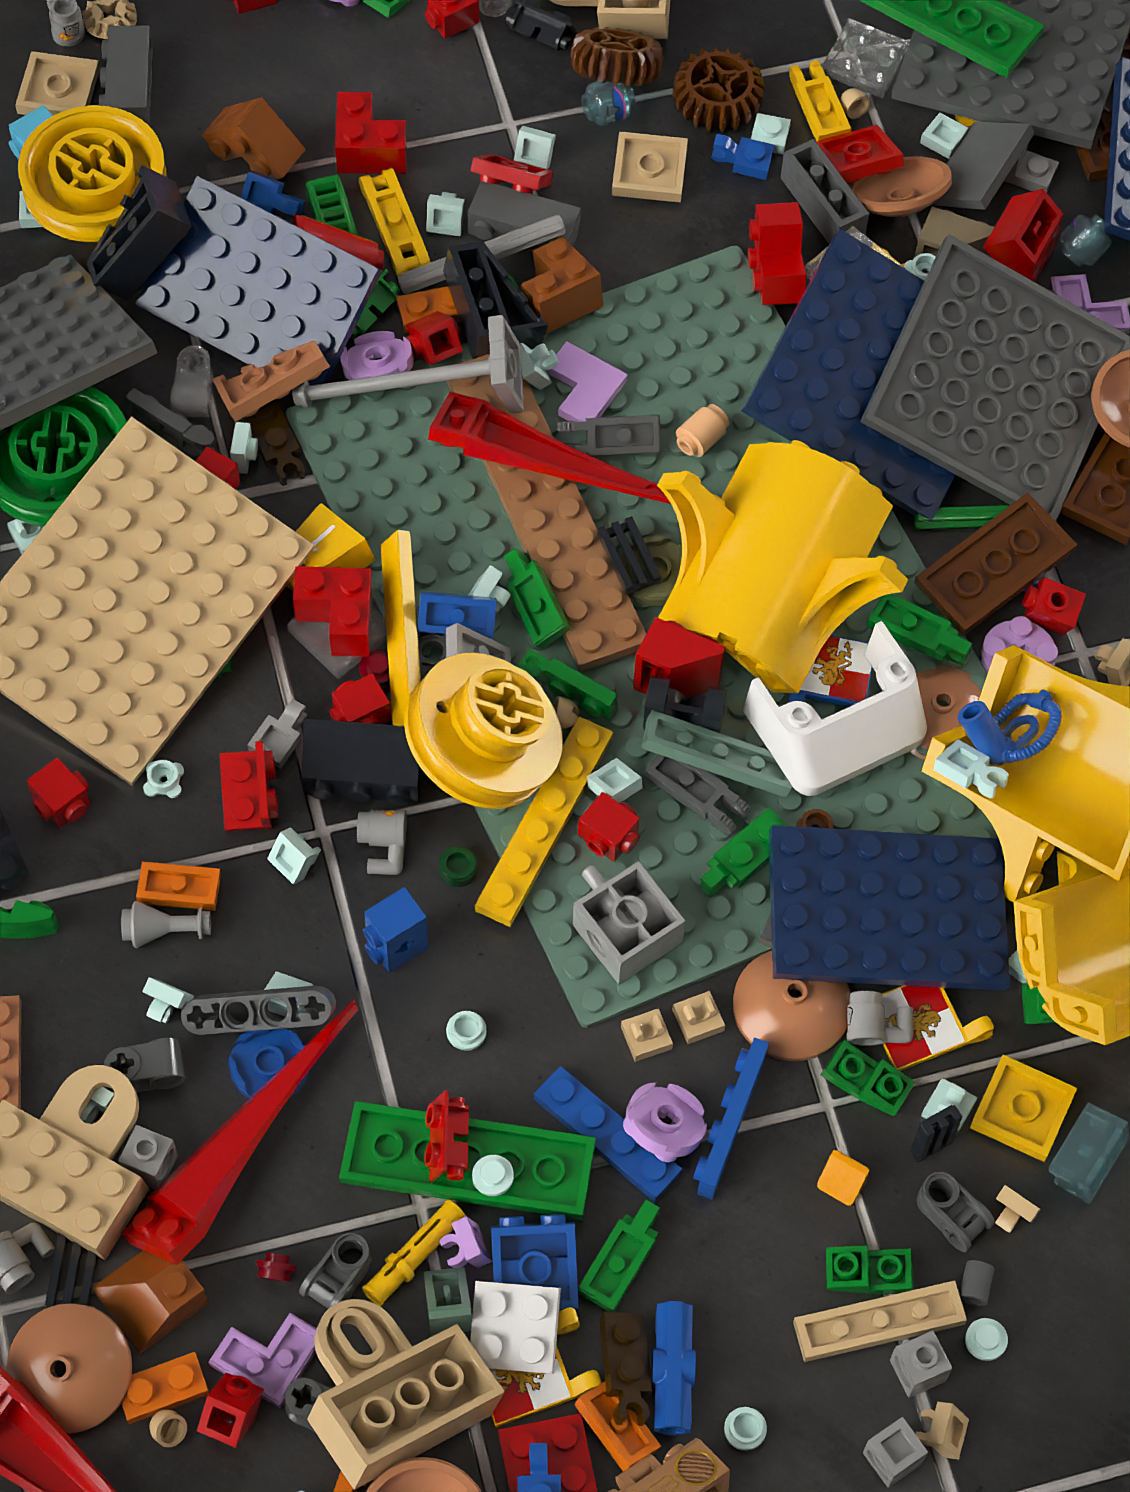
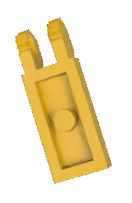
(819, 102)

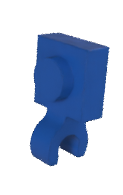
(748, 157)
(268, 195)
(539, 1479)

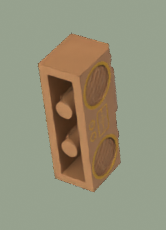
(683, 1470)

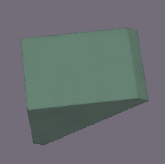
(447, 1299)

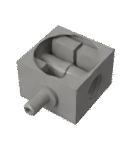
(627, 920)

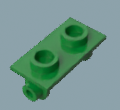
(380, 299)

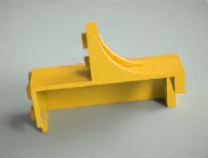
(777, 557)
(1071, 790)
(1078, 949)

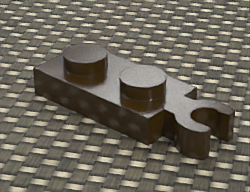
(276, 440)
(626, 1363)

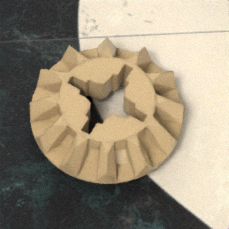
(98, 25)

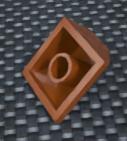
(150, 1298)

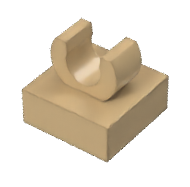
(1115, 662)
(698, 1017)
(646, 1035)
(1015, 1208)
(946, 1431)

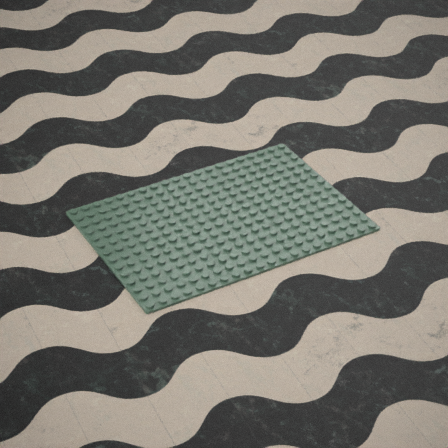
(685, 344)

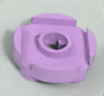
(394, 354)
(1021, 633)
(658, 1137)

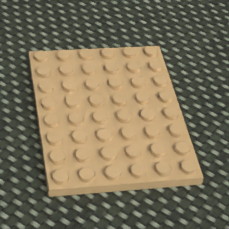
(137, 599)

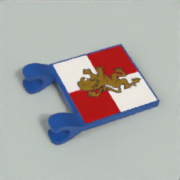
(838, 674)

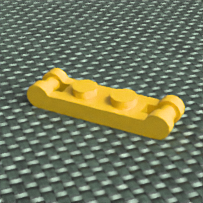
(394, 221)

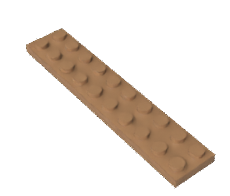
(564, 541)

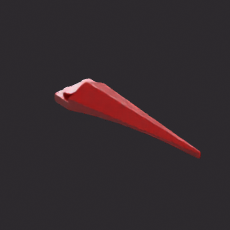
(502, 439)
(193, 1194)
(37, 1449)

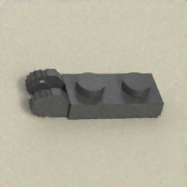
(169, 425)
(616, 434)
(697, 791)

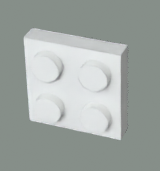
(515, 1326)

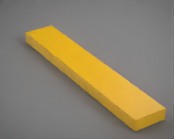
(400, 621)

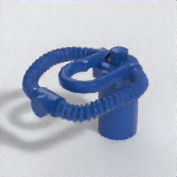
(998, 744)

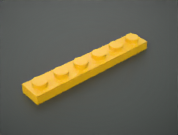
(543, 823)

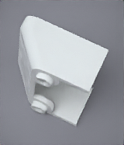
(852, 741)

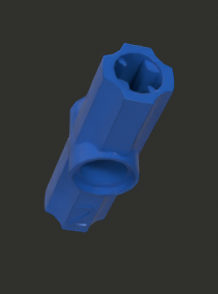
(673, 1368)

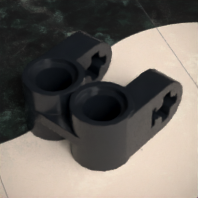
(699, 710)

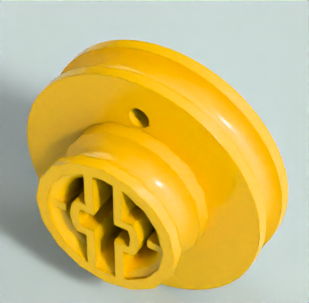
(83, 166)
(491, 736)

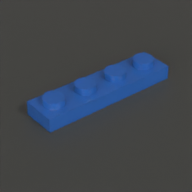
(589, 1116)
(724, 1132)

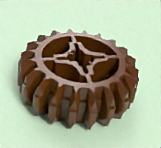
(616, 56)
(720, 81)

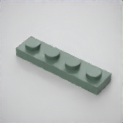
(714, 753)

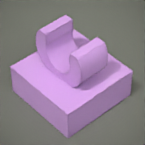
(470, 1242)

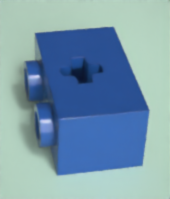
(395, 930)

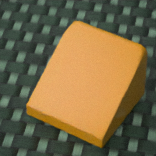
(843, 1178)

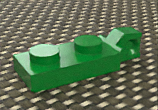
(535, 600)
(920, 629)
(570, 683)
(741, 855)
(621, 1258)

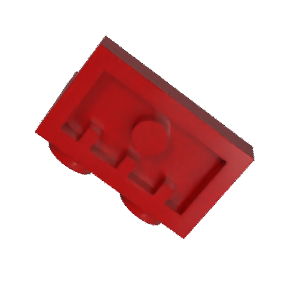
(246, 791)

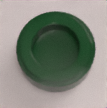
(458, 866)

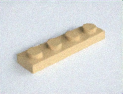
(879, 1321)

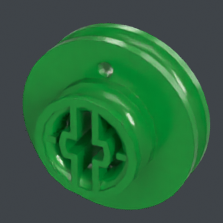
(54, 444)

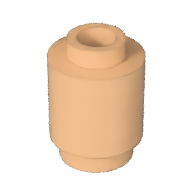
(702, 430)

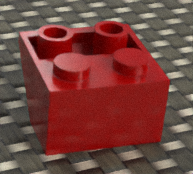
(1026, 233)
(680, 655)

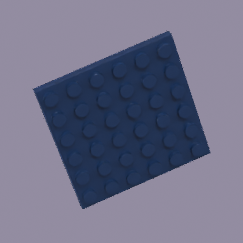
(831, 365)

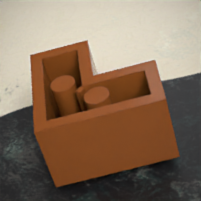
(256, 135)
(563, 285)

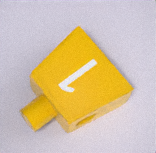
(334, 542)

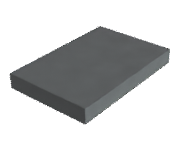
(984, 162)

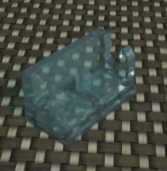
(1089, 1152)

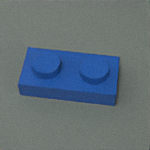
(442, 610)

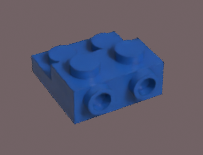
(537, 1255)

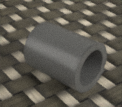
(976, 1283)

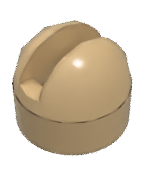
(855, 103)
(566, 711)
(168, 1428)

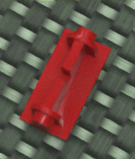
(445, 1122)

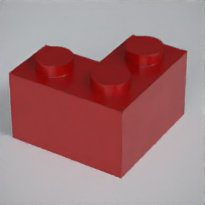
(367, 143)
(777, 253)
(339, 598)

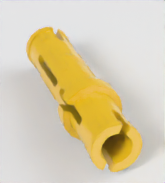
(400, 1266)

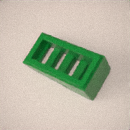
(327, 192)

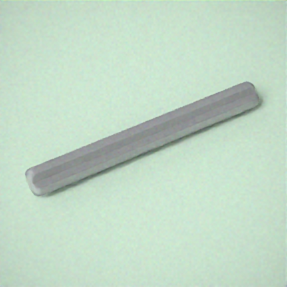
(499, 246)

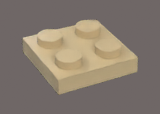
(56, 83)
(649, 167)

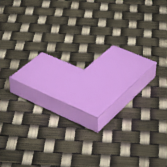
(1076, 291)
(593, 383)
(268, 1366)

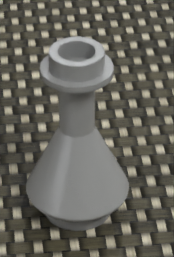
(146, 924)

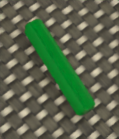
(959, 517)

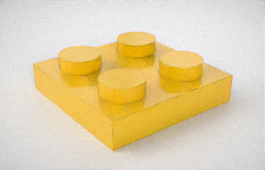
(1023, 1108)

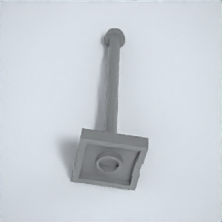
(502, 365)

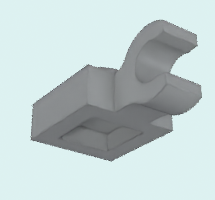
(281, 734)

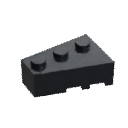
(142, 236)
(483, 290)

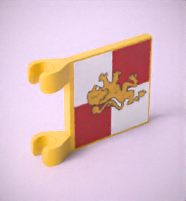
(934, 1025)
(534, 1392)

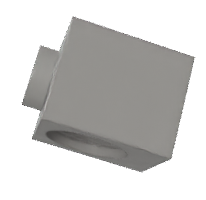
(149, 1156)
(920, 1364)
(895, 1452)

